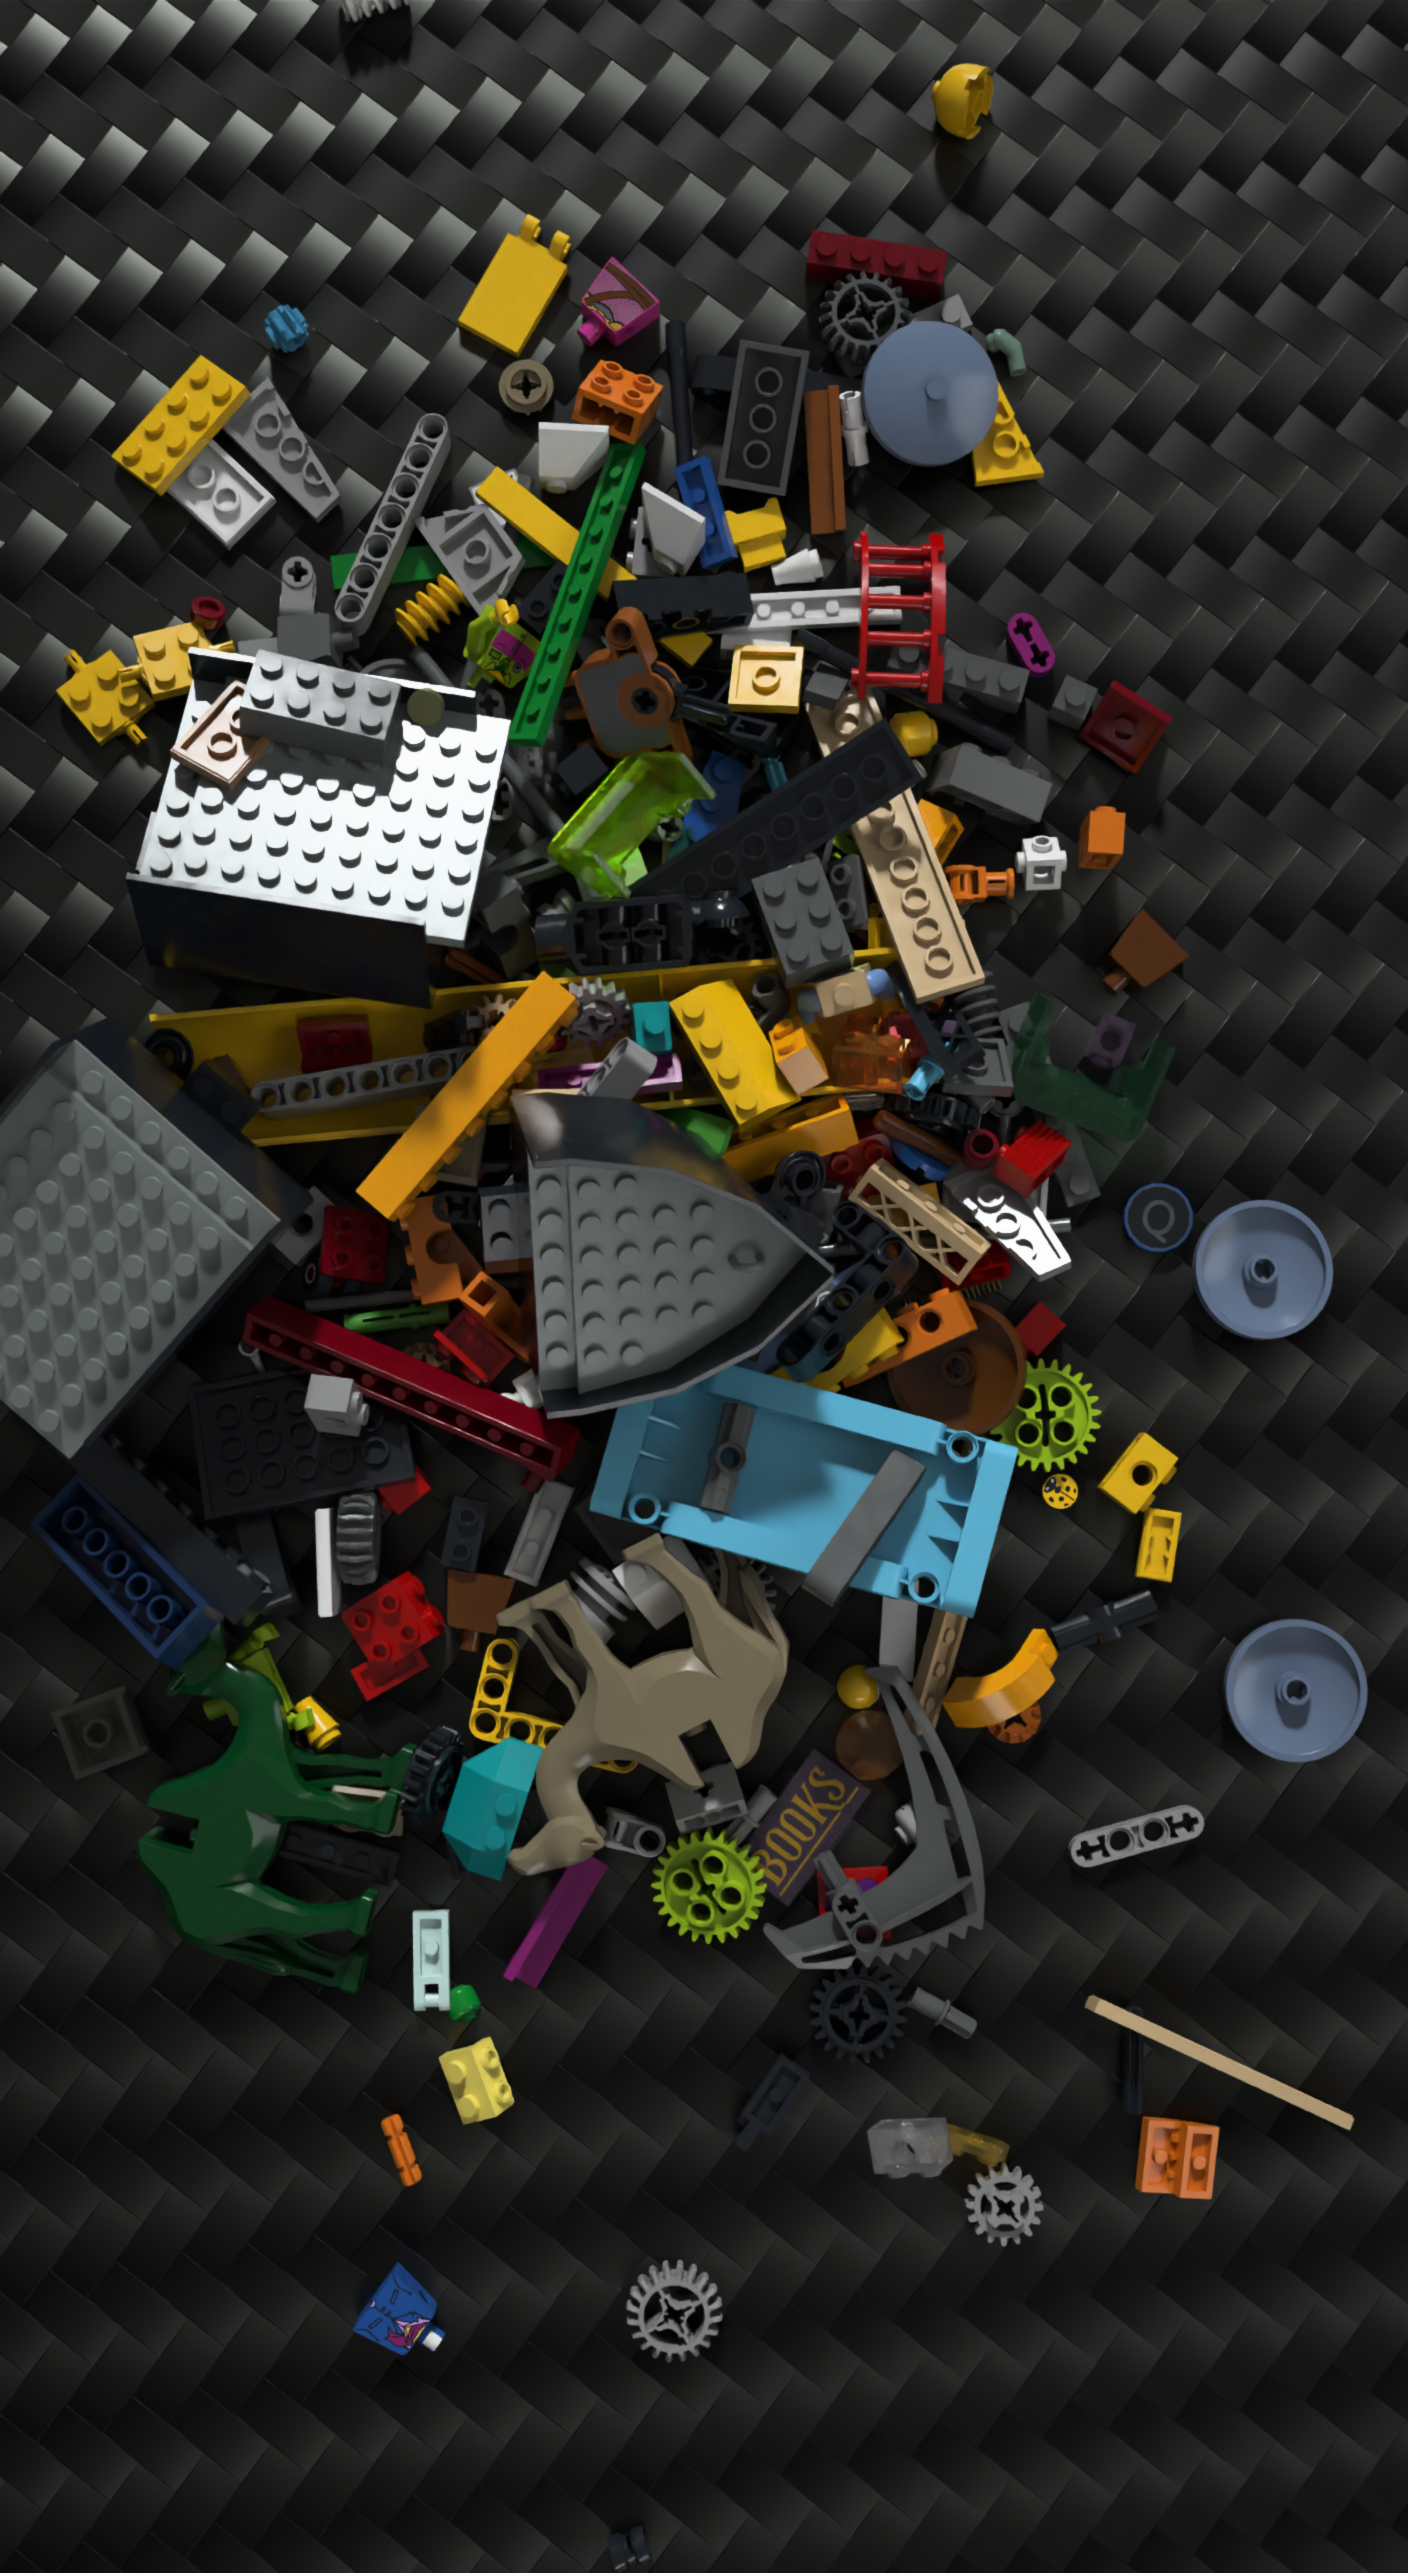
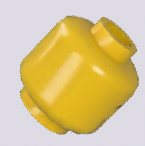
(915, 732)

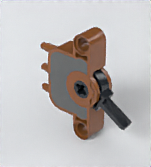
(635, 698)

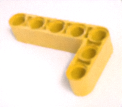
(505, 1717)

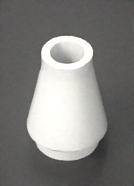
(799, 568)

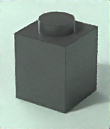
(1072, 703)

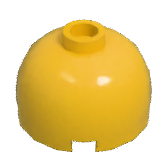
(962, 97)

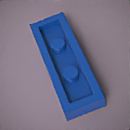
(702, 495)

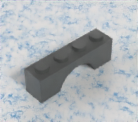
(988, 680)

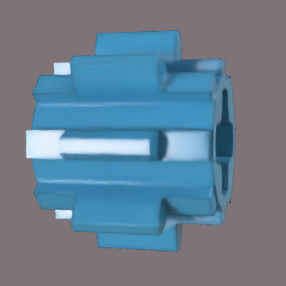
(286, 328)

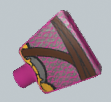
(616, 306)

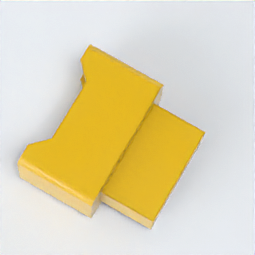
(758, 535)

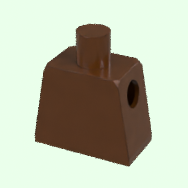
(1141, 956)
(474, 1602)

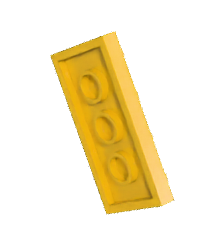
(181, 425)

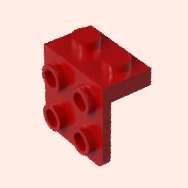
(474, 1348)
(393, 1621)

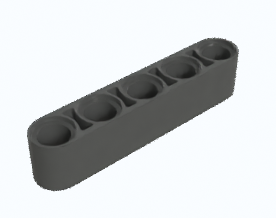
(864, 1527)

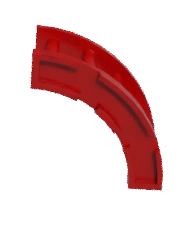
(932, 603)

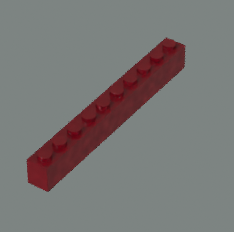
(412, 1385)

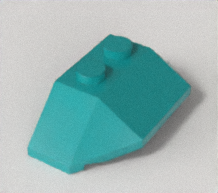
(490, 1805)

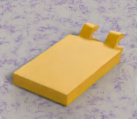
(516, 288)

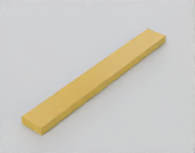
(558, 540)

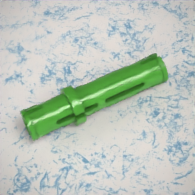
(399, 1318)

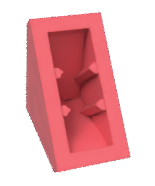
(904, 1027)

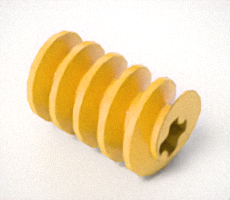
(430, 609)

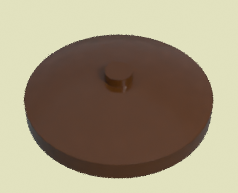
(968, 1381)

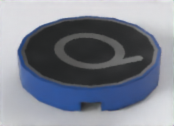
(1157, 1217)

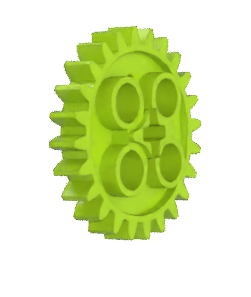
(1075, 1414)
(736, 1872)

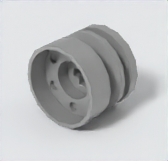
(600, 1596)

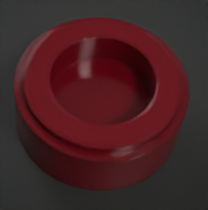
(207, 612)

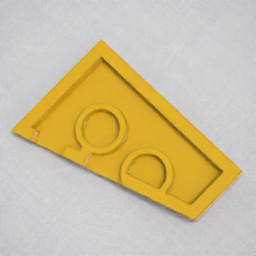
(1004, 451)

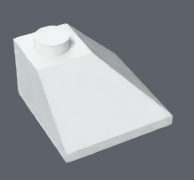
(570, 454)
(673, 530)
(653, 1593)

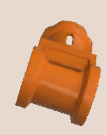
(978, 884)

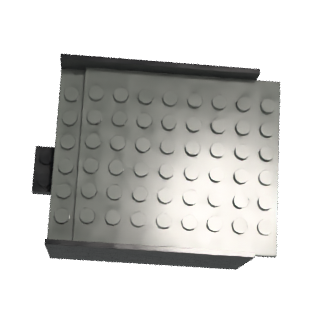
(321, 861)
(121, 1224)

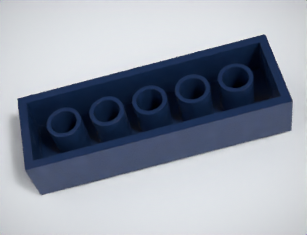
(126, 1572)

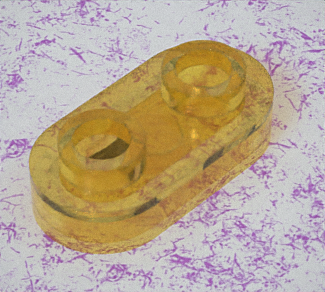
(986, 2148)

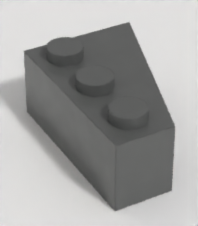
(988, 783)

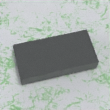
(826, 686)

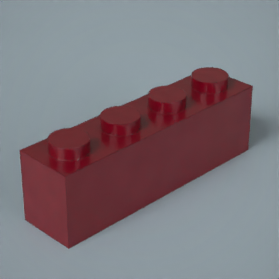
(912, 267)

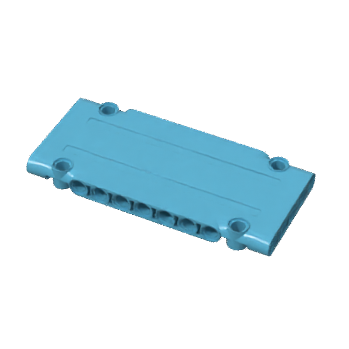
(802, 1478)

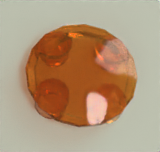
(868, 1745)

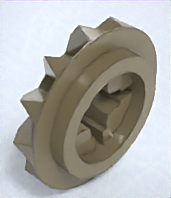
(514, 377)

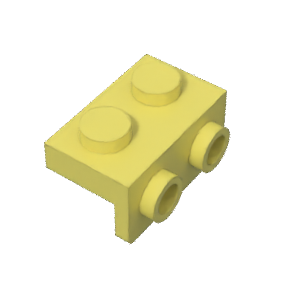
(477, 2081)

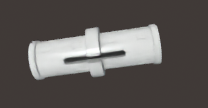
(854, 428)

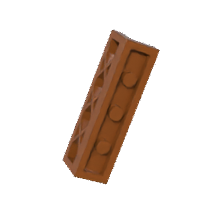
(825, 461)

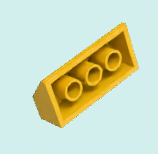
(732, 1053)

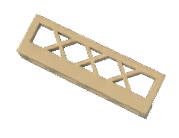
(928, 1212)

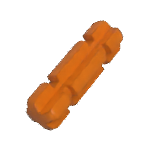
(401, 2150)

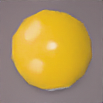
(857, 1688)

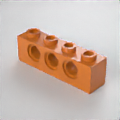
(954, 1322)

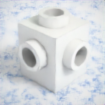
(1041, 863)

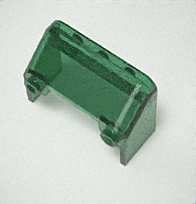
(1108, 1109)

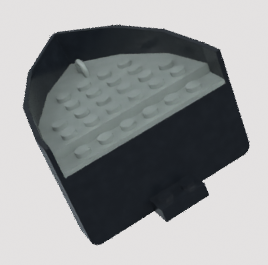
(636, 1253)

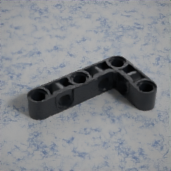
(855, 1299)

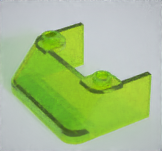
(623, 814)

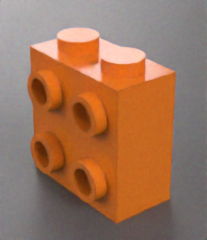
(617, 400)

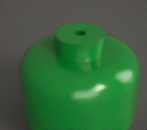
(463, 2004)

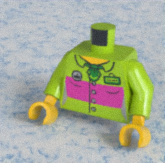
(499, 647)

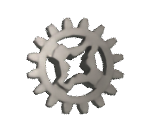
(600, 1012)
(1012, 2193)

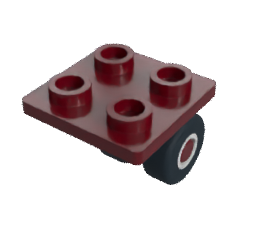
(350, 1252)

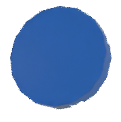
(913, 1159)

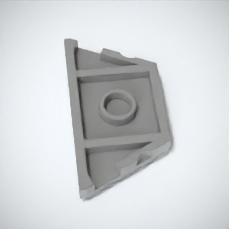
(474, 553)

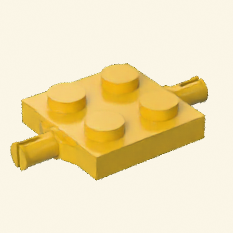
(165, 659)
(102, 701)

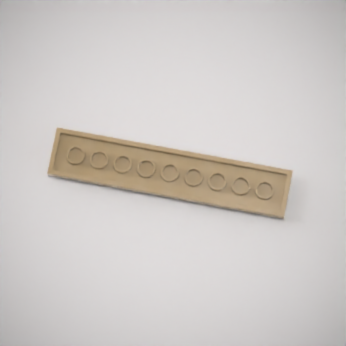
(904, 870)

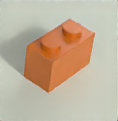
(1101, 839)

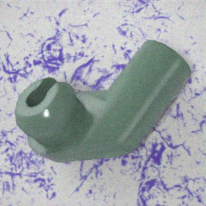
(1010, 347)

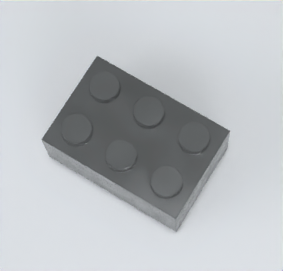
(802, 923)

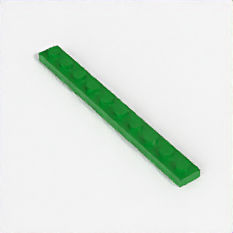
(576, 595)

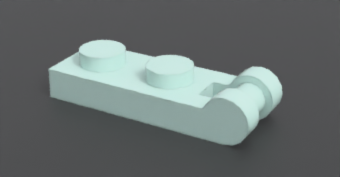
(431, 1958)

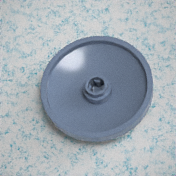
(929, 393)
(1262, 1270)
(1295, 1690)

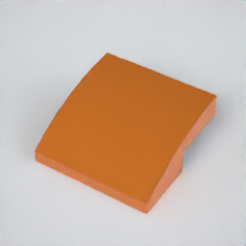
(1177, 2157)

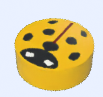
(1059, 1491)

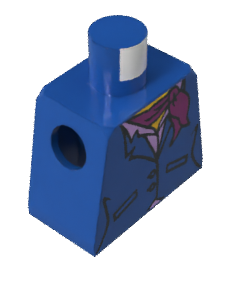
(400, 2314)

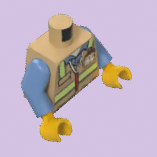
(846, 992)

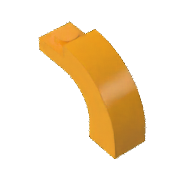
(1003, 1694)

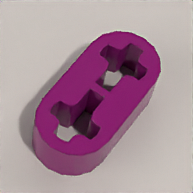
(1037, 641)

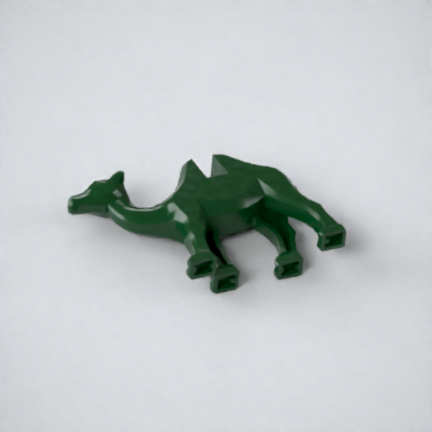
(243, 1813)

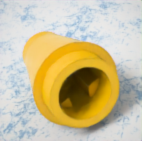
(325, 1728)

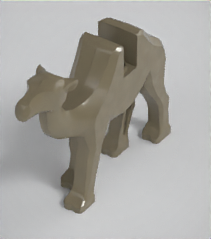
(644, 1709)

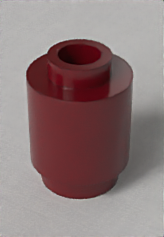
(983, 1140)

